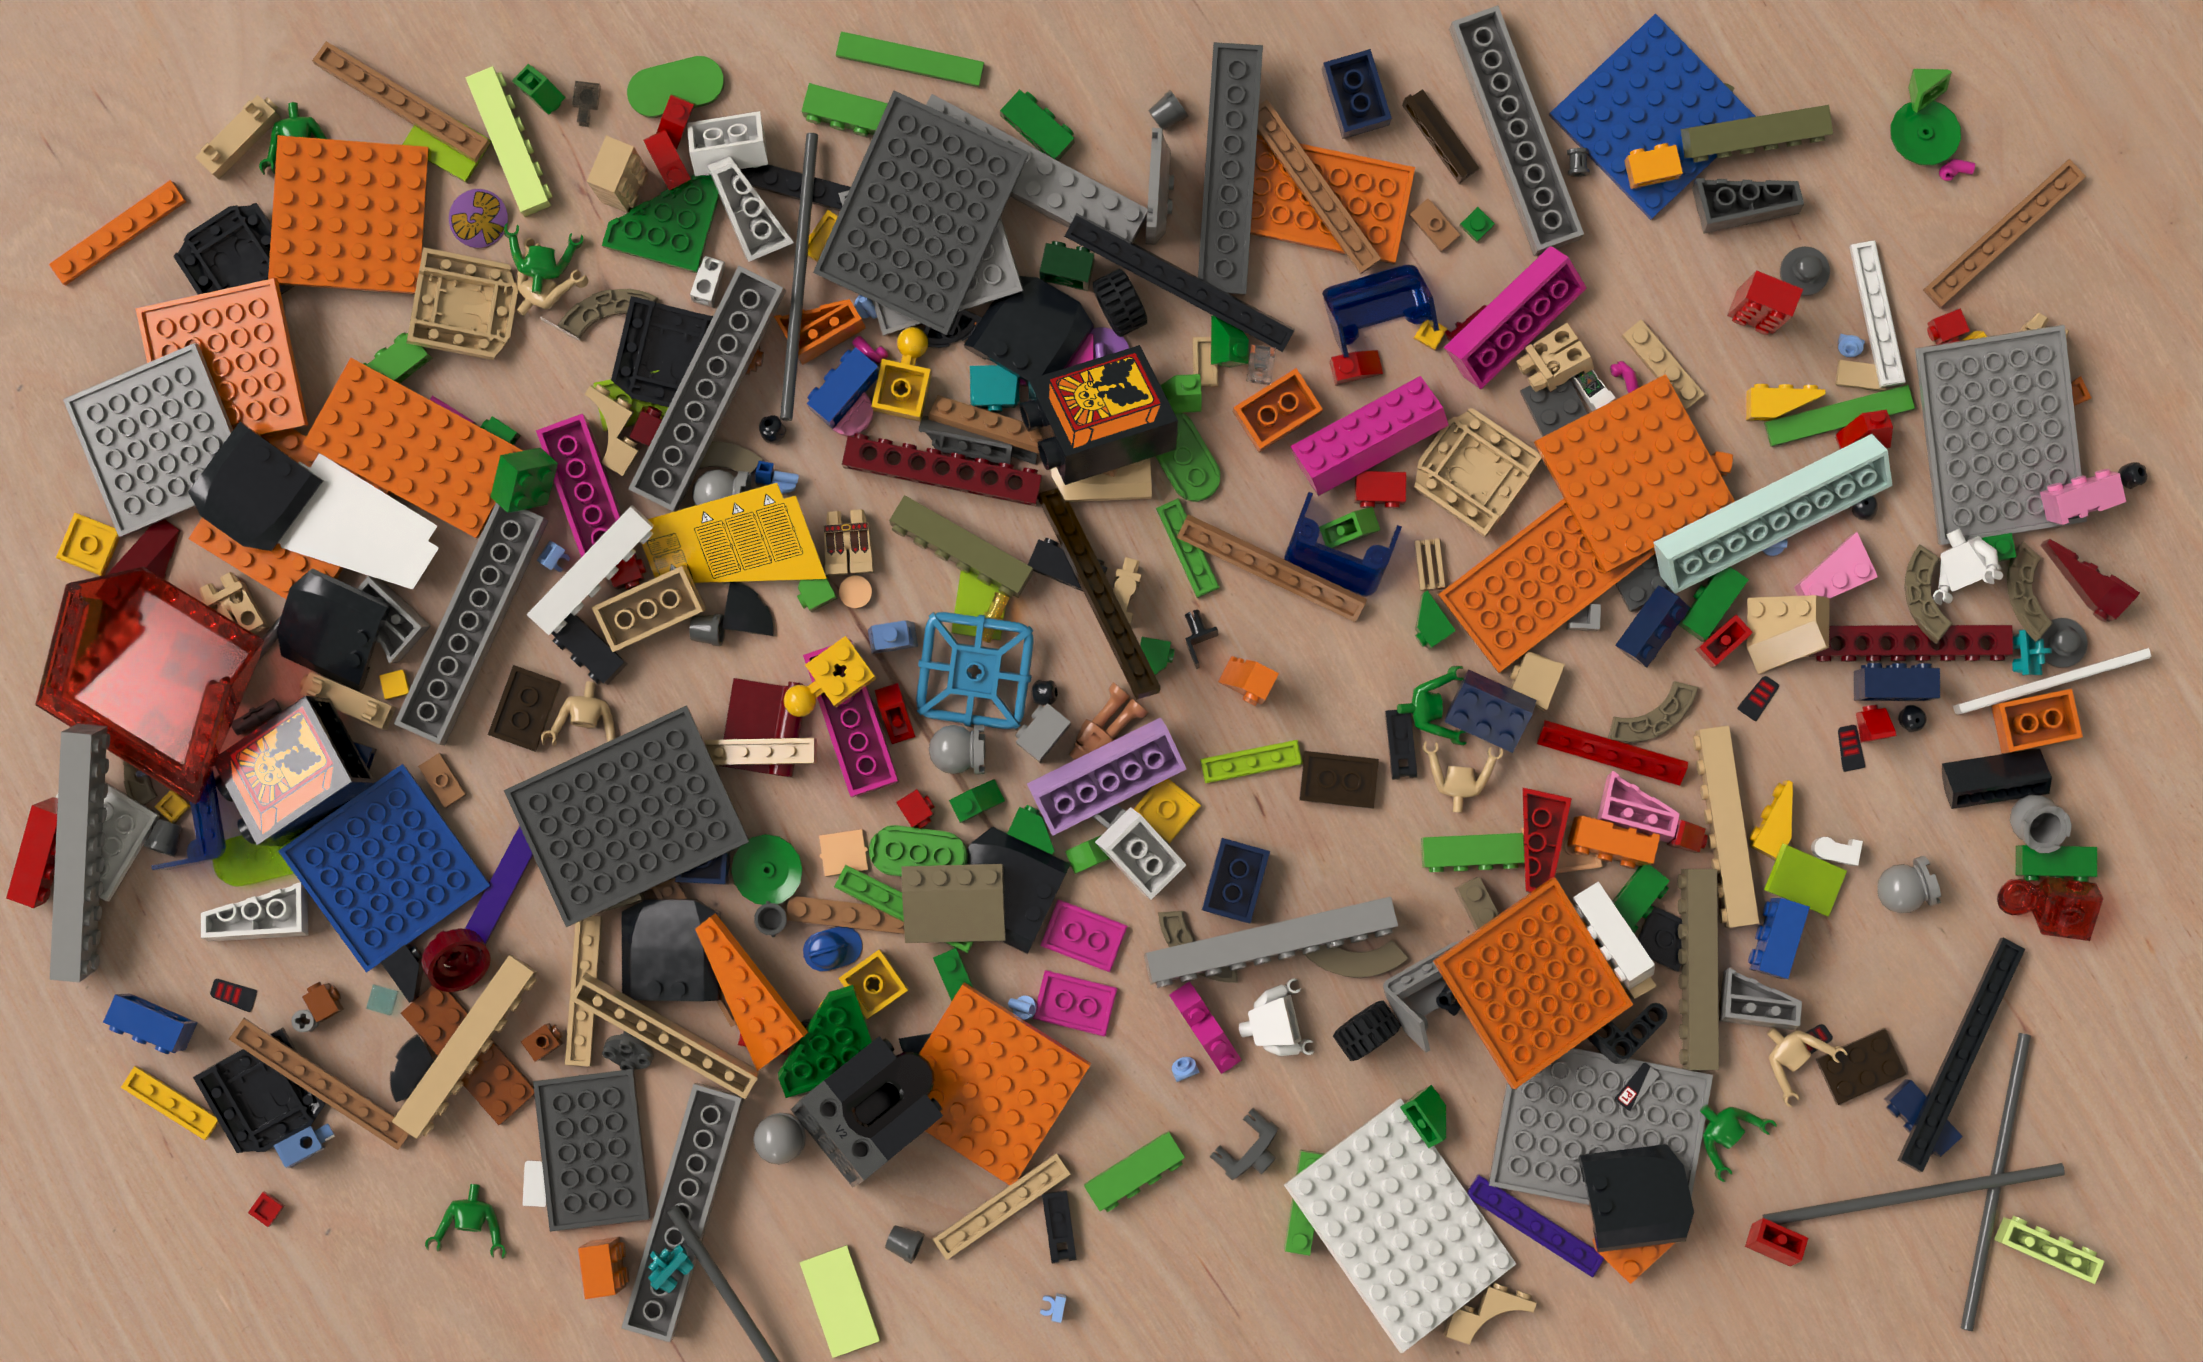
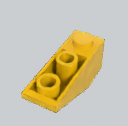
(1771, 403)
(1776, 822)

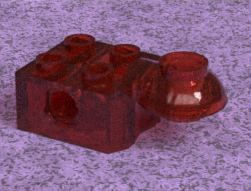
(2057, 904)

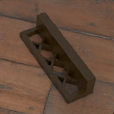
(1440, 136)

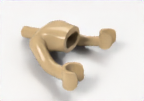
(550, 290)
(584, 712)
(1460, 781)
(1794, 1053)

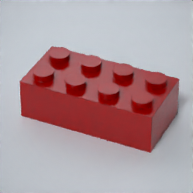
(1764, 303)

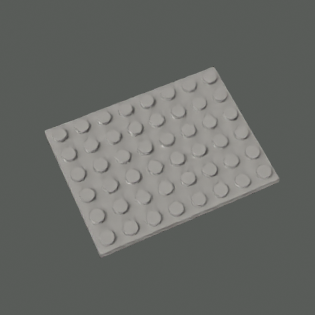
(1998, 430)
(1574, 1112)

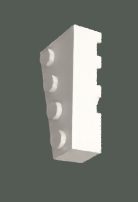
(749, 215)
(265, 916)
(1614, 936)

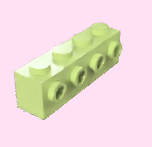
(2054, 1252)

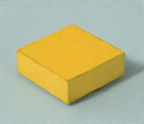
(1427, 335)
(394, 684)
(172, 806)

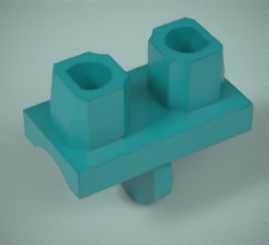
(2031, 654)
(665, 1264)

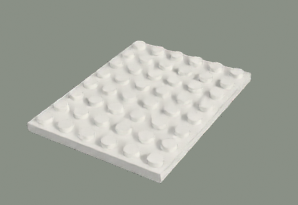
(1400, 1226)

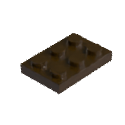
(524, 708)
(1339, 779)
(1868, 1065)

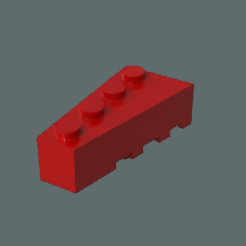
(1544, 829)
(36, 856)

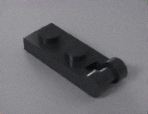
(1400, 744)
(1059, 1225)

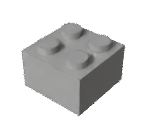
(1043, 732)

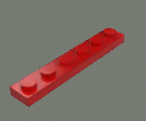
(1612, 752)

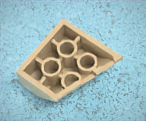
(1786, 629)

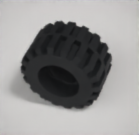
(1120, 302)
(1367, 1030)

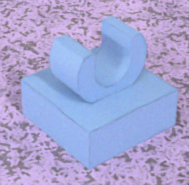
(551, 555)
(1057, 1307)

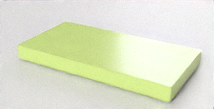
(840, 1301)

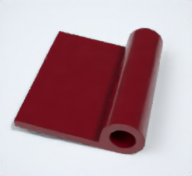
(759, 713)

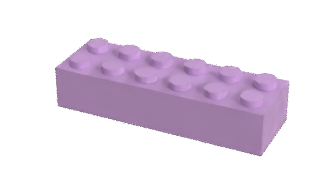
(1106, 776)

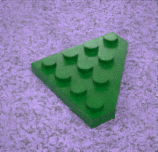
(668, 227)
(832, 1039)

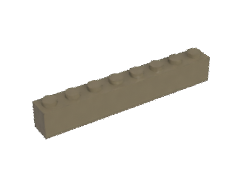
(1699, 969)

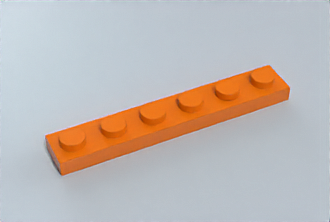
(117, 232)

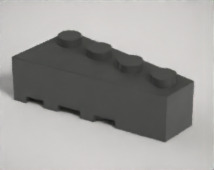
(1744, 202)

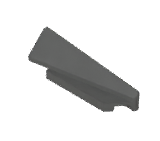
(955, 440)

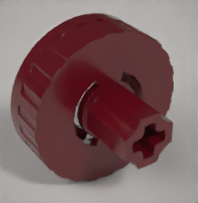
(450, 949)

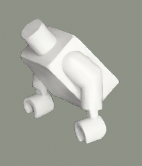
(1966, 564)
(1275, 1023)

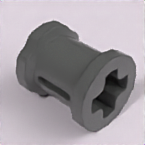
(1578, 162)

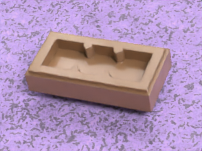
(1434, 225)
(442, 780)

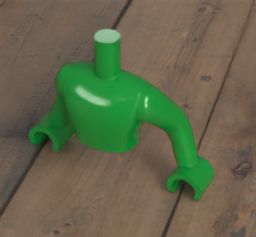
(291, 126)
(540, 260)
(1429, 706)
(1727, 1131)
(470, 1217)

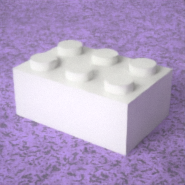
(730, 136)
(1140, 853)

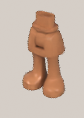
(1094, 736)

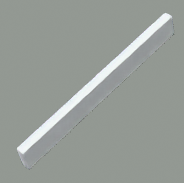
(2052, 681)

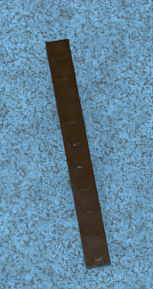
(1099, 594)

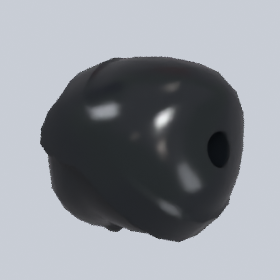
(772, 429)
(2133, 475)
(1865, 509)
(1044, 692)
(1912, 718)

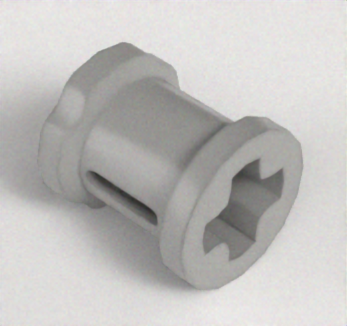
(300, 1026)

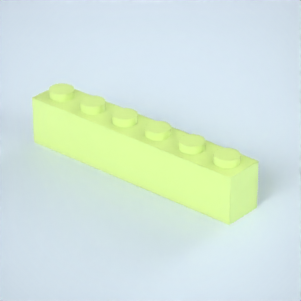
(508, 141)

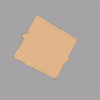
(842, 850)

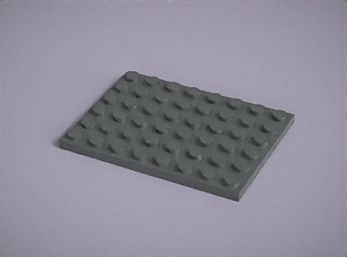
(921, 212)
(626, 816)

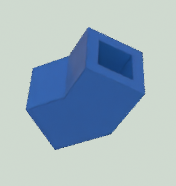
(764, 473)

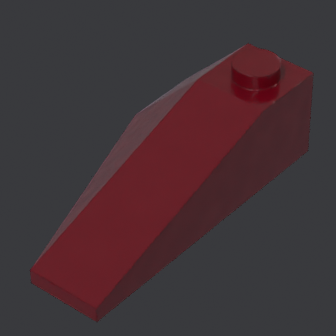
(151, 550)
(2100, 593)

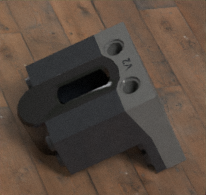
(870, 1109)

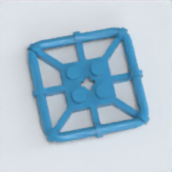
(987, 660)

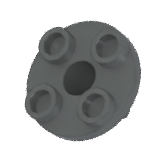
(1805, 269)
(2067, 642)
(628, 1052)

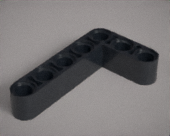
(1626, 1038)

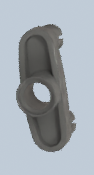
(1256, 1156)

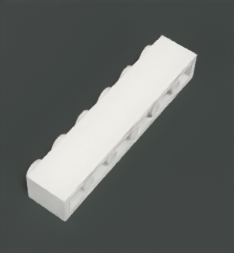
(590, 570)

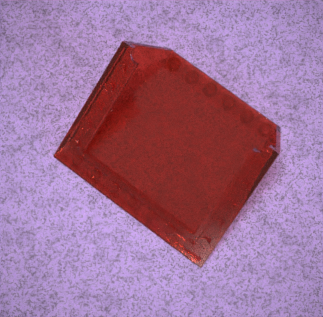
(150, 670)

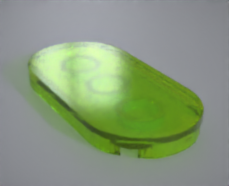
(250, 863)

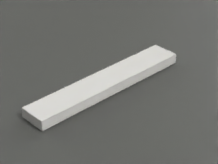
(1877, 314)

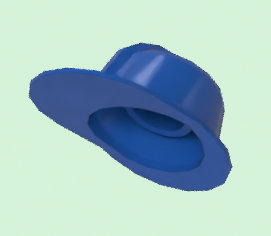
(832, 948)

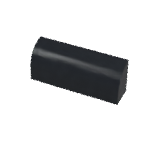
(1996, 778)

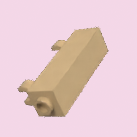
(238, 136)
(348, 700)

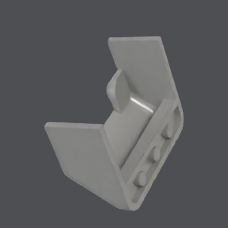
(1414, 995)

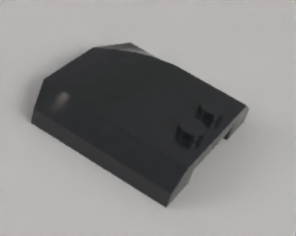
(228, 250)
(1031, 330)
(655, 340)
(253, 490)
(331, 628)
(1029, 881)
(664, 952)
(256, 1101)
(1637, 1197)

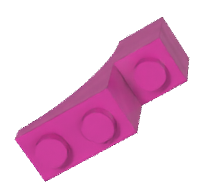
(1205, 1027)

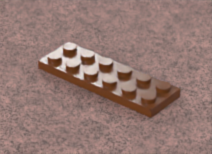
(496, 1080)

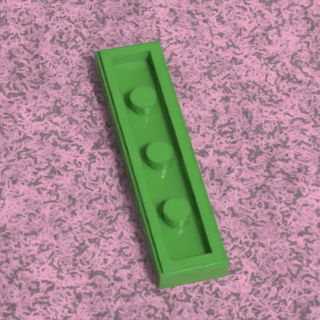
(1191, 558)

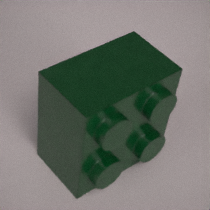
(1067, 266)

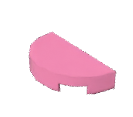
(857, 418)

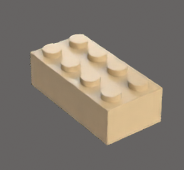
(617, 174)
(648, 608)

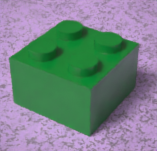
(523, 480)

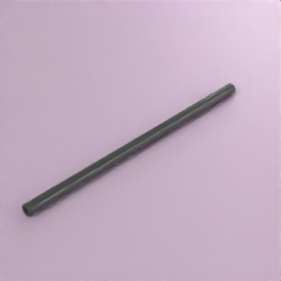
(799, 277)
(1916, 1194)
(1993, 1194)
(722, 1285)

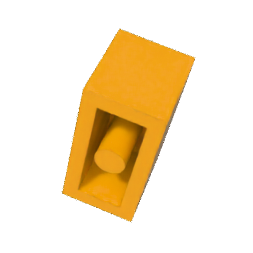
(1653, 166)

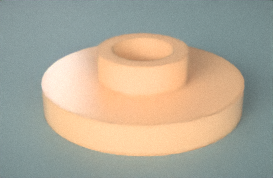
(855, 591)

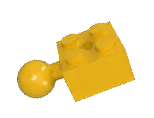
(892, 375)
(801, 699)
(890, 985)

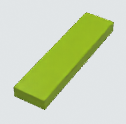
(1251, 761)

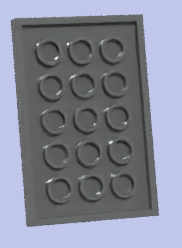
(591, 1150)

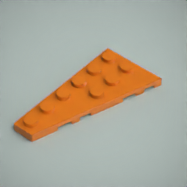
(758, 1009)

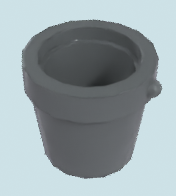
(1168, 111)
(707, 629)
(164, 838)
(770, 919)
(904, 1243)

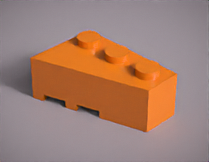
(824, 328)
(1612, 842)

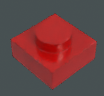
(266, 1209)

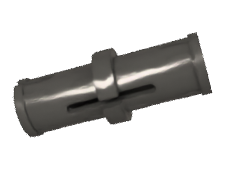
(256, 716)

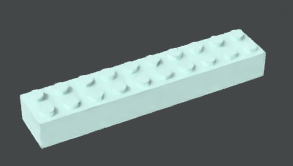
(1773, 513)

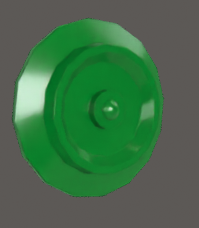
(1927, 135)
(767, 869)

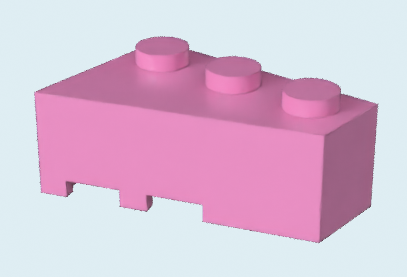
(2082, 496)
(1840, 571)
(1630, 807)

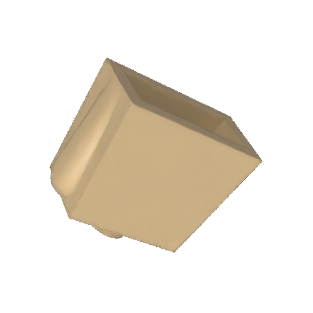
(1537, 678)

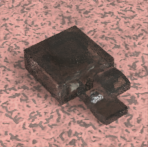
(585, 97)

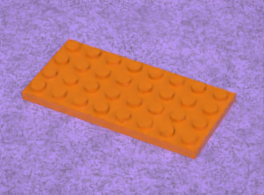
(1368, 188)
(410, 446)
(1531, 586)

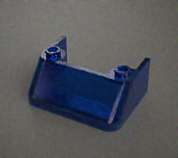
(1377, 300)
(1336, 566)
(208, 830)

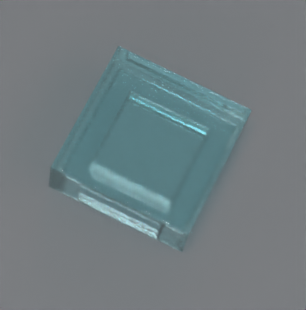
(382, 999)

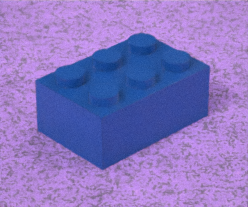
(843, 387)
(1778, 937)
(149, 1023)

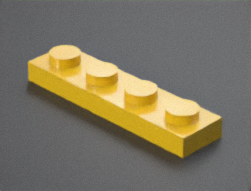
(170, 1102)

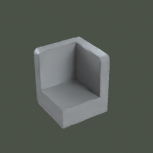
(1587, 619)
(1109, 816)

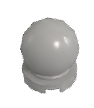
(719, 484)
(957, 749)
(2040, 823)
(1906, 887)
(779, 1138)

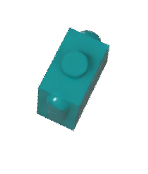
(993, 388)

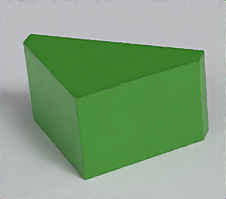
(1927, 86)
(1086, 855)

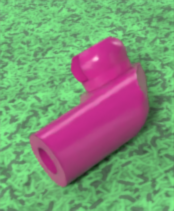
(1955, 166)
(866, 349)
(1627, 373)

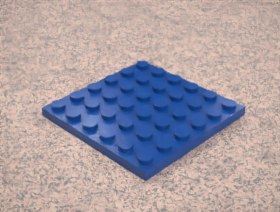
(1645, 100)
(384, 867)

